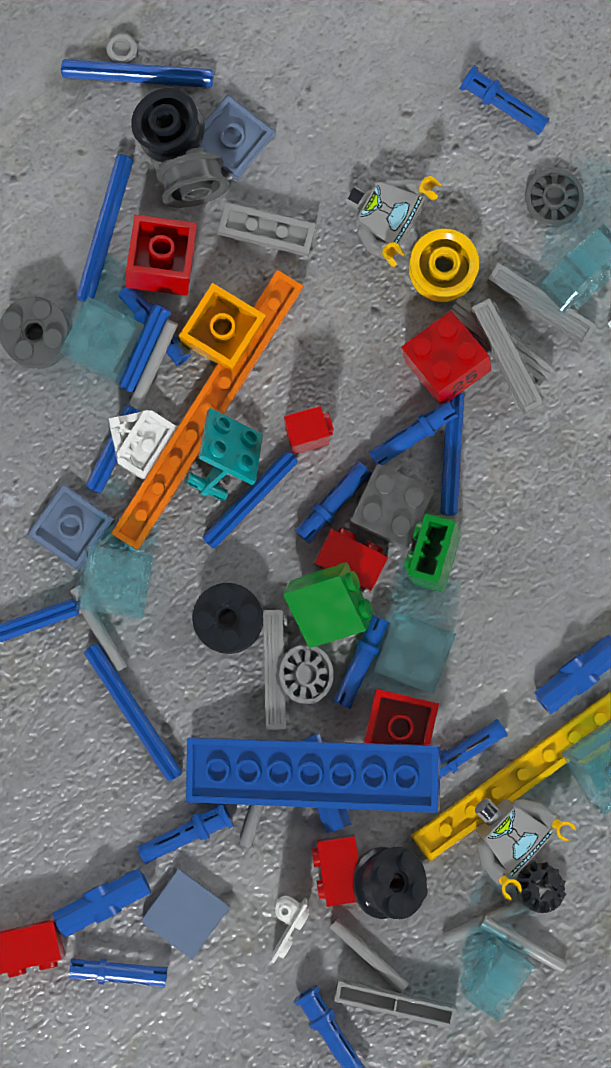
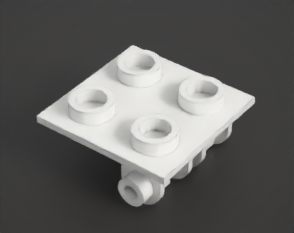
(294, 915)

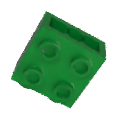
(434, 552)
(328, 605)

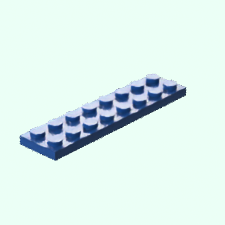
(314, 774)

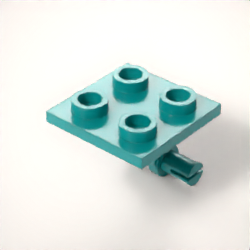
(230, 449)

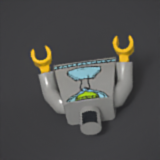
(390, 213)
(513, 836)

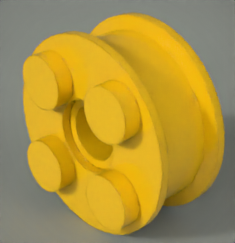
(446, 245)

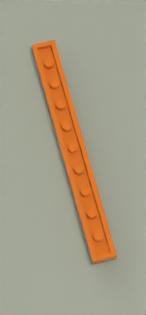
(216, 394)

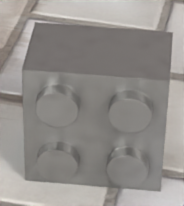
(391, 506)

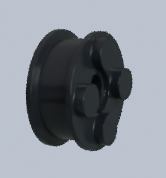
(166, 107)
(216, 601)
(406, 879)

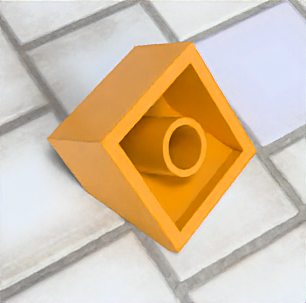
(221, 327)

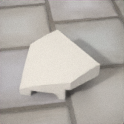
(140, 440)

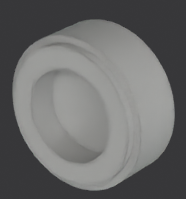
(122, 49)

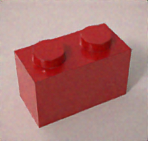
(308, 429)
(363, 560)
(337, 861)
(30, 946)

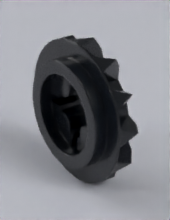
(530, 893)

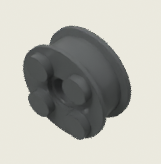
(192, 178)
(20, 319)

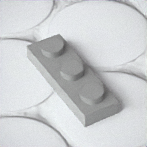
(266, 229)

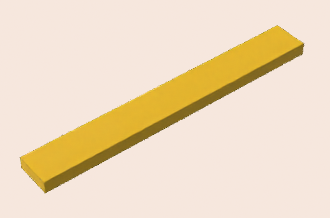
(510, 781)

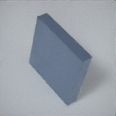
(235, 136)
(70, 526)
(185, 913)

